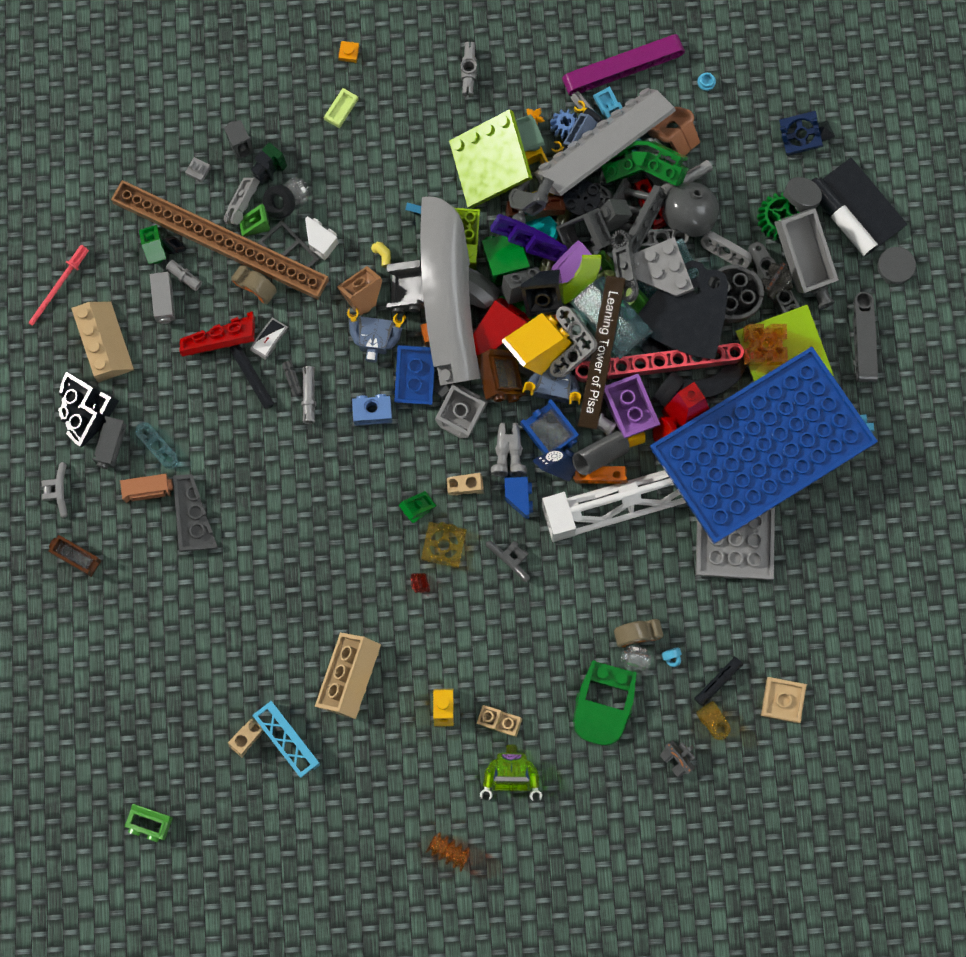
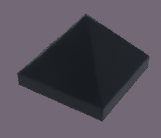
(825, 130)
(173, 245)

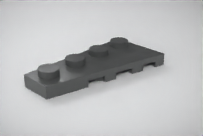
(192, 523)

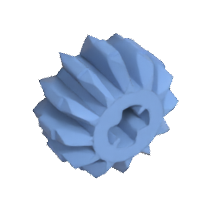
(559, 121)

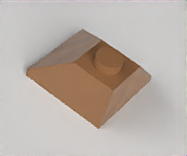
(361, 290)

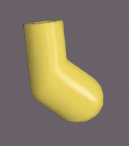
(385, 253)

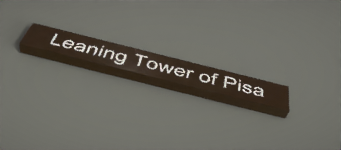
(601, 358)

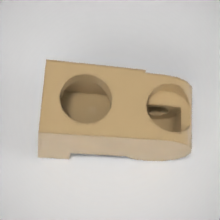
(465, 484)
(245, 737)

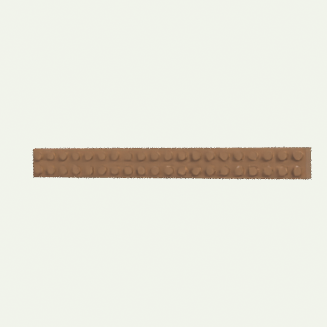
(220, 240)

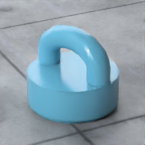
(672, 653)

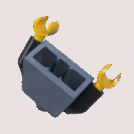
(585, 122)

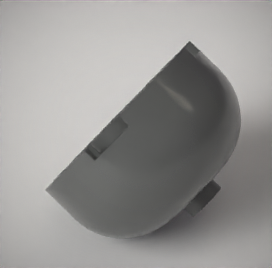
(691, 209)
(743, 294)

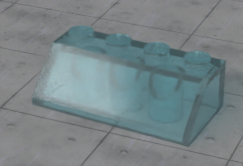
(630, 330)

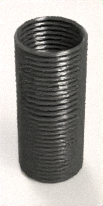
(600, 453)

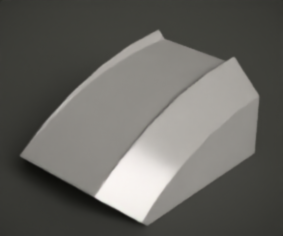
(460, 411)

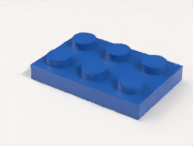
(414, 375)

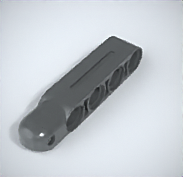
(762, 257)
(865, 338)

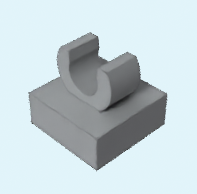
(197, 169)

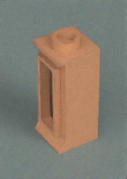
(146, 487)

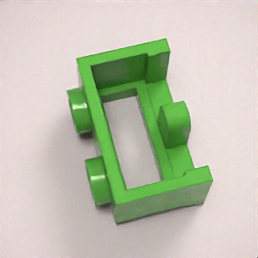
(150, 814)

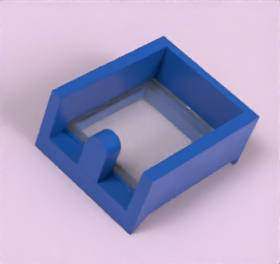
(550, 429)

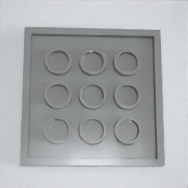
(740, 555)

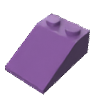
(630, 406)

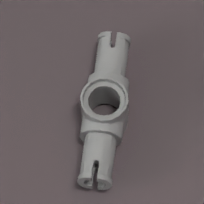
(468, 77)

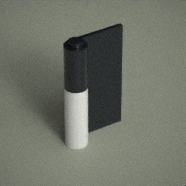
(858, 207)

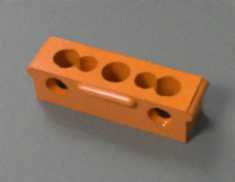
(603, 475)

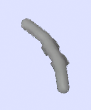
(58, 495)

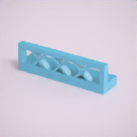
(292, 735)

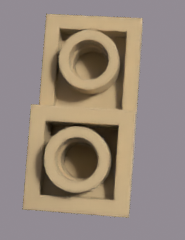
(499, 721)

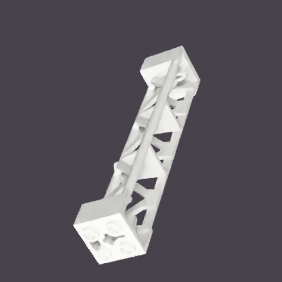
(563, 511)

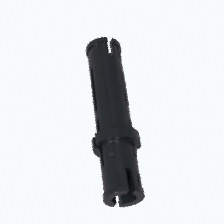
(725, 674)

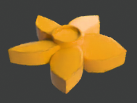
(536, 115)

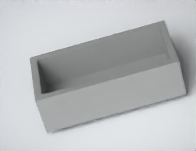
(806, 251)

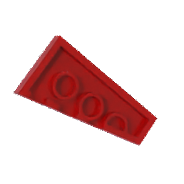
(218, 337)

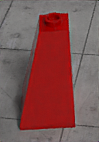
(497, 324)
(686, 405)

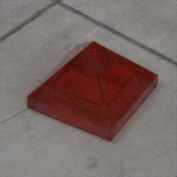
(419, 583)

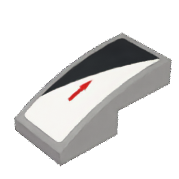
(268, 338)

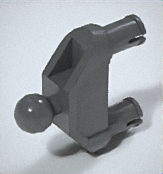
(529, 203)

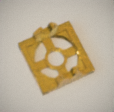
(433, 528)

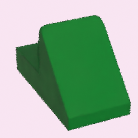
(417, 506)

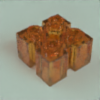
(773, 336)

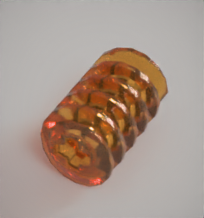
(449, 851)

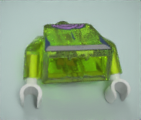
(511, 773)

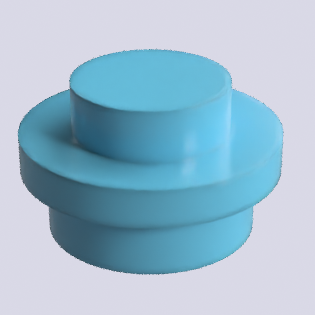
(706, 81)

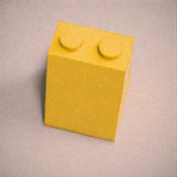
(538, 343)

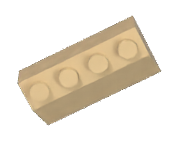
(102, 340)
(348, 675)

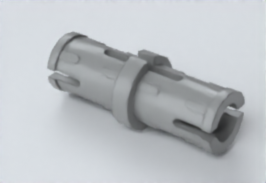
(184, 275)

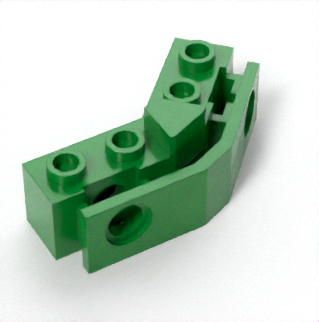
(646, 161)

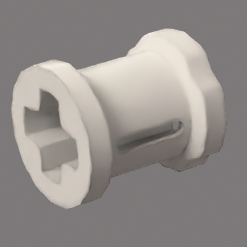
(606, 425)

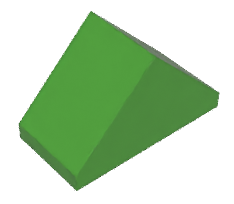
(255, 221)

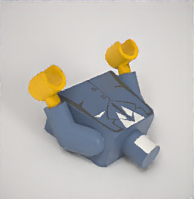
(374, 334)
(554, 388)

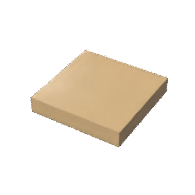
(783, 700)

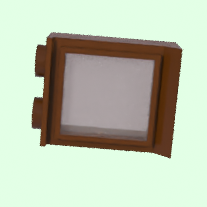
(500, 375)

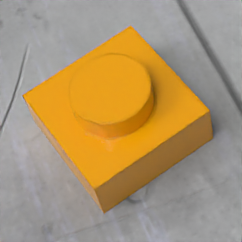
(349, 51)

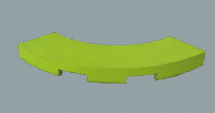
(583, 277)

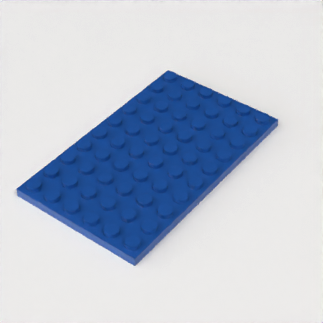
(763, 445)

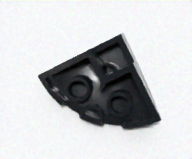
(83, 408)

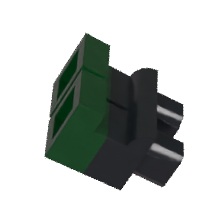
(267, 163)

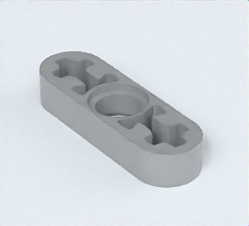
(717, 239)

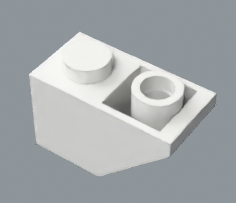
(320, 240)

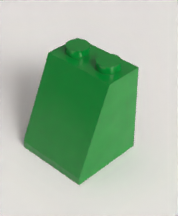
(503, 258)

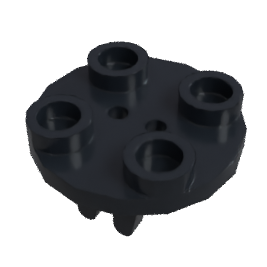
(579, 206)

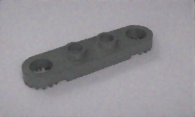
(625, 264)

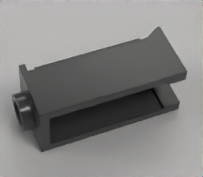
(109, 443)

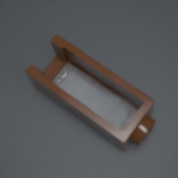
(74, 555)

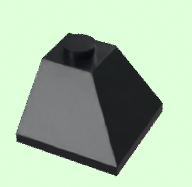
(543, 293)

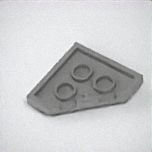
(663, 268)

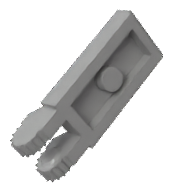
(240, 201)

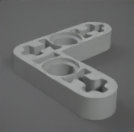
(578, 346)

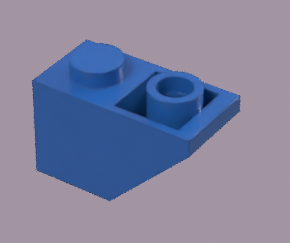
(517, 494)

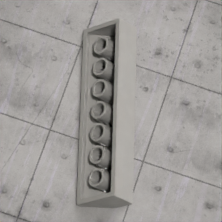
(605, 140)

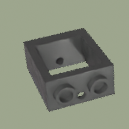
(595, 225)

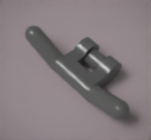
(507, 559)

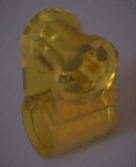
(712, 718)

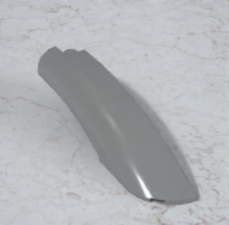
(446, 292)

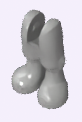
(508, 444)

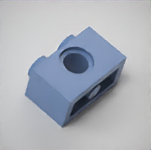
(380, 416)

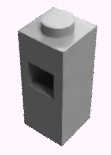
(162, 297)

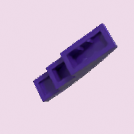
(528, 237)

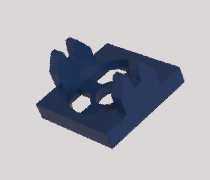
(814, 144)

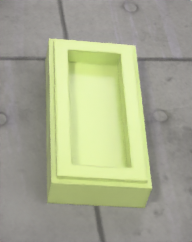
(341, 108)

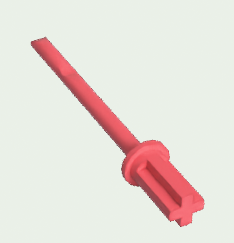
(73, 264)

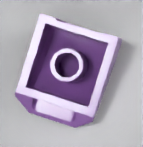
(570, 261)

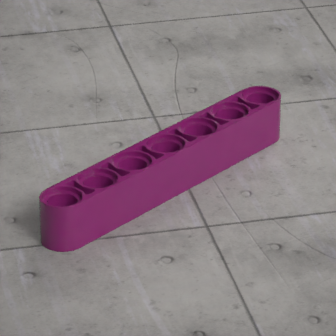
(623, 64)

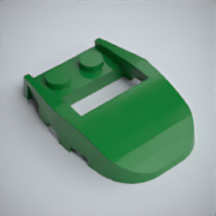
(597, 721)

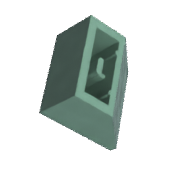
(529, 133)

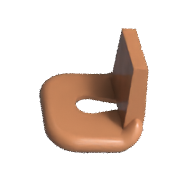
(683, 137)

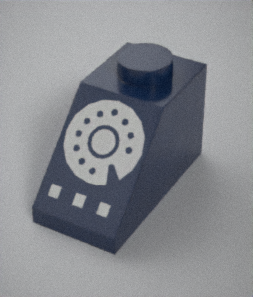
(557, 463)

